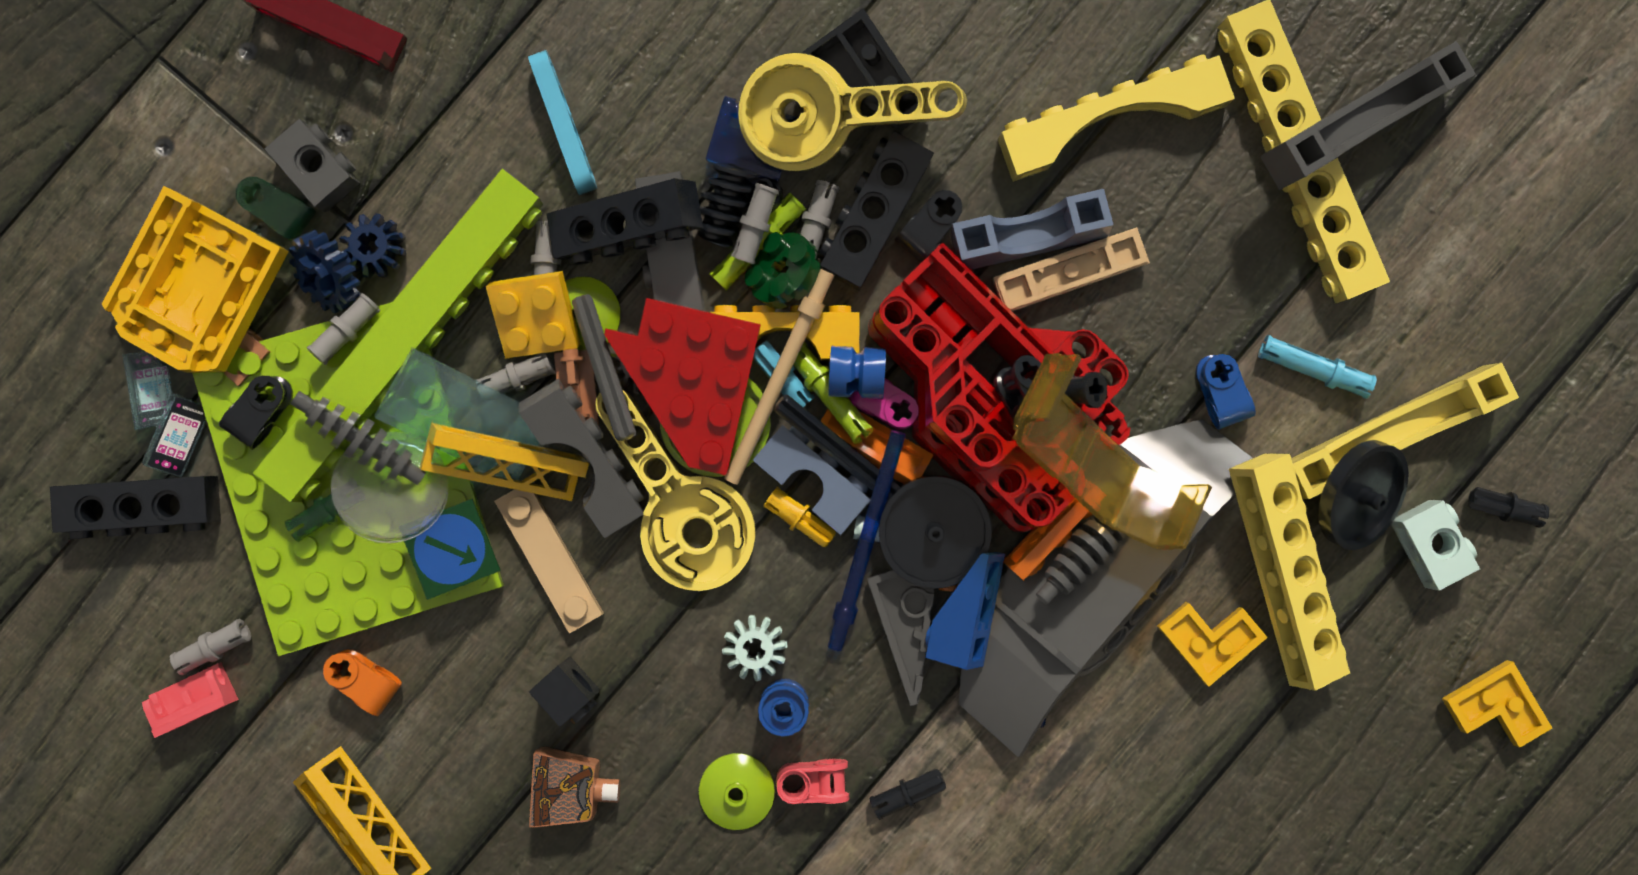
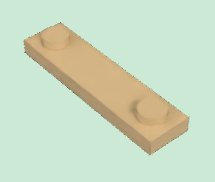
(1071, 270)
(549, 558)

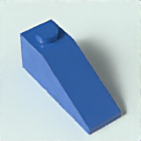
(964, 622)

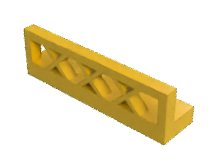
(506, 450)
(346, 826)

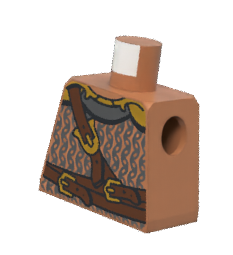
(567, 788)

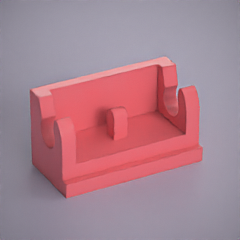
(189, 700)

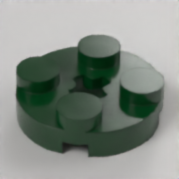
(765, 274)

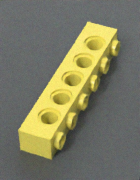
(1289, 571)

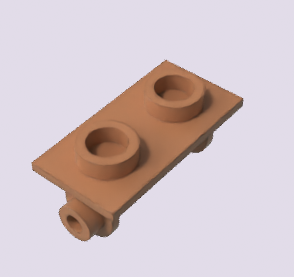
(575, 369)

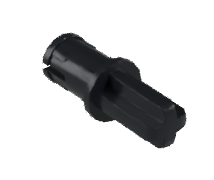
(1508, 506)
(909, 793)

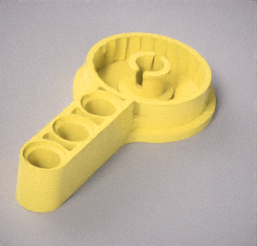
(829, 110)

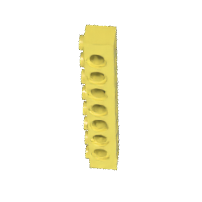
(1351, 235)

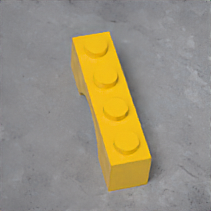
(833, 328)

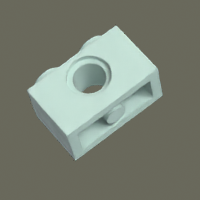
(1416, 531)

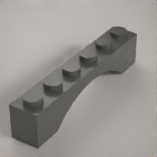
(1367, 115)

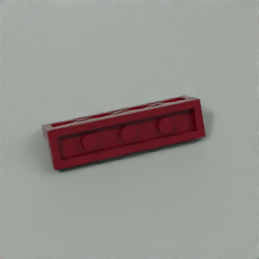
(337, 28)

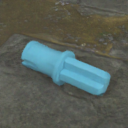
(767, 359)

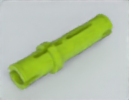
(780, 220)
(842, 408)

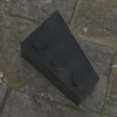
(864, 60)

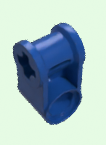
(1227, 395)

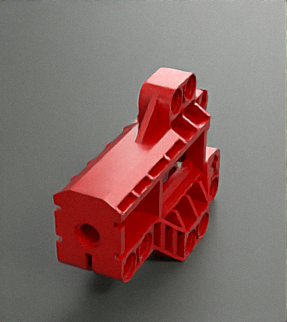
(951, 386)

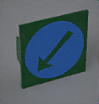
(452, 551)

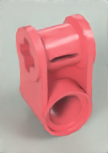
(816, 782)

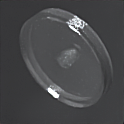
(385, 507)

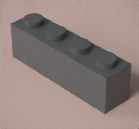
(672, 264)

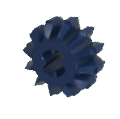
(385, 239)

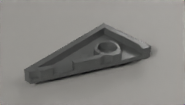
(906, 619)

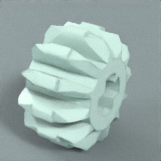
(767, 644)

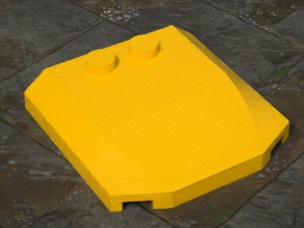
(191, 284)

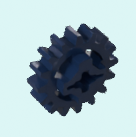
(324, 271)

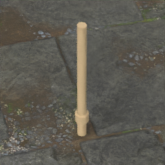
(810, 309)

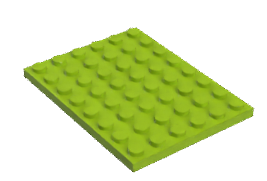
(332, 577)

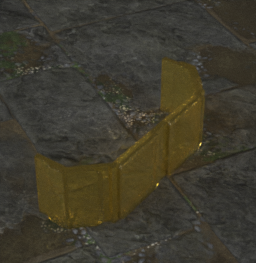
(1098, 469)

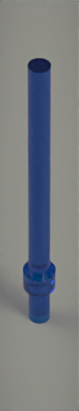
(845, 610)

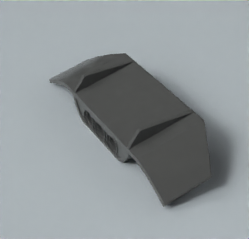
(1043, 647)

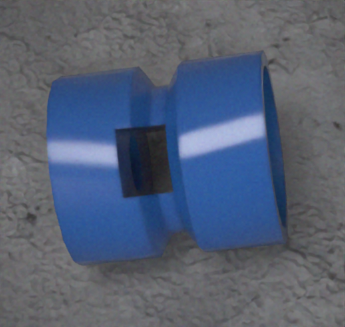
(857, 372)
(783, 707)

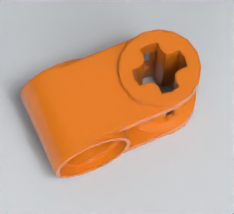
(366, 684)

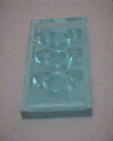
(436, 393)

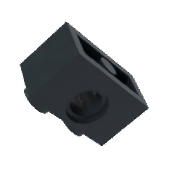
(566, 693)

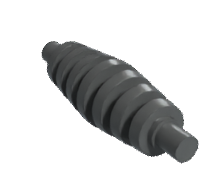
(358, 438)
(1081, 556)

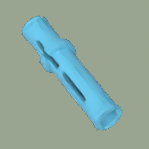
(1331, 372)

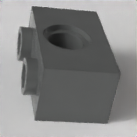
(293, 154)

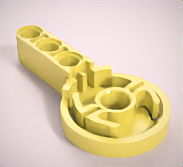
(678, 501)

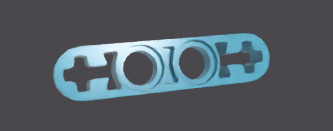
(562, 122)

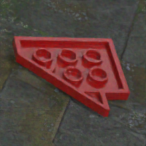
(691, 375)

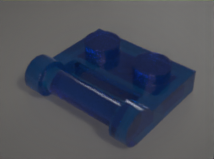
(730, 146)

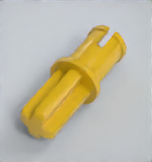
(799, 517)

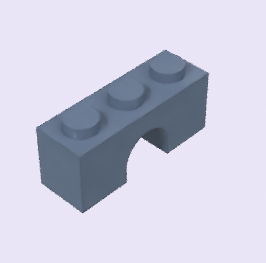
(841, 497)

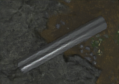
(603, 368)

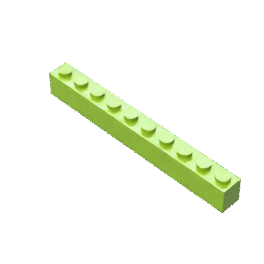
(410, 321)

